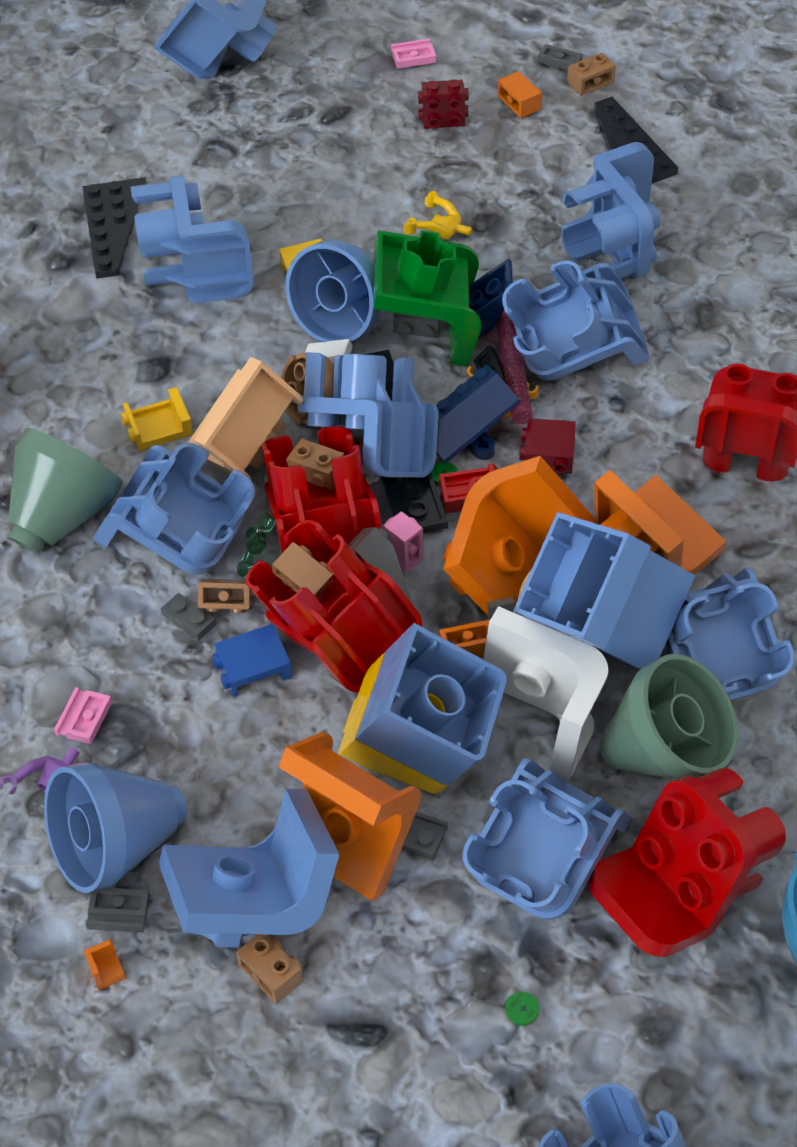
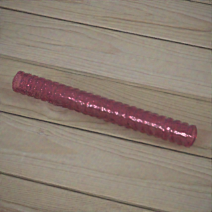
(514, 369)

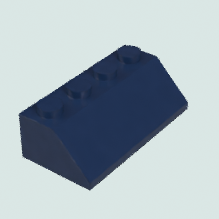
(472, 411)

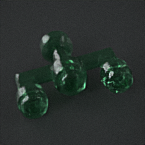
(255, 542)

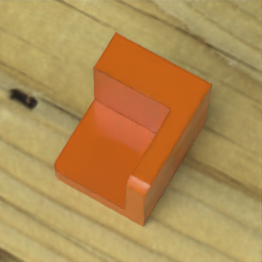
(104, 964)

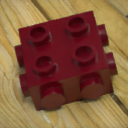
(443, 104)
(551, 441)

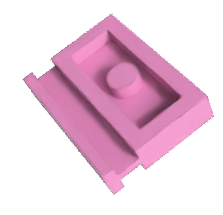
(413, 53)
(83, 715)

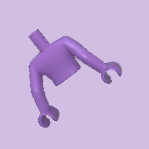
(46, 764)

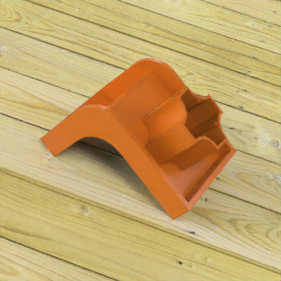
(658, 519)
(505, 529)
(359, 811)

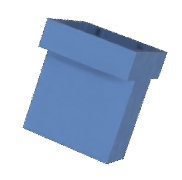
(604, 590)

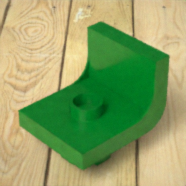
(428, 281)

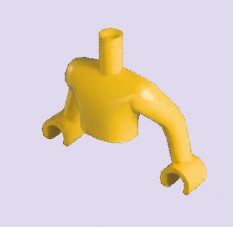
(444, 225)

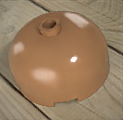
(294, 375)

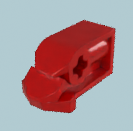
(456, 485)

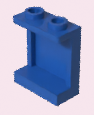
(251, 658)

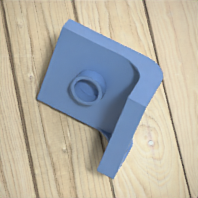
(205, 30)
(256, 888)

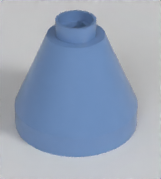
(332, 290)
(106, 822)

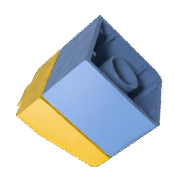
(423, 711)

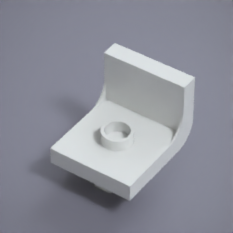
(552, 675)

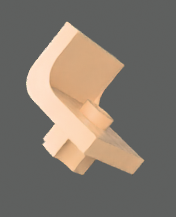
(245, 418)

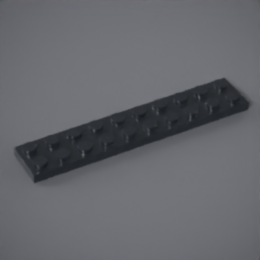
(412, 495)

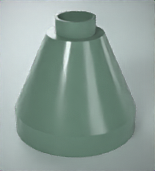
(54, 490)
(672, 722)

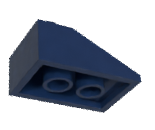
(487, 295)

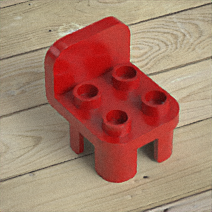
(752, 416)
(294, 499)
(350, 620)
(686, 864)

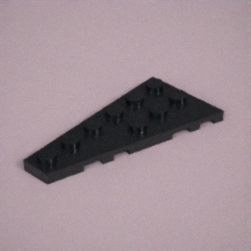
(622, 129)
(110, 222)

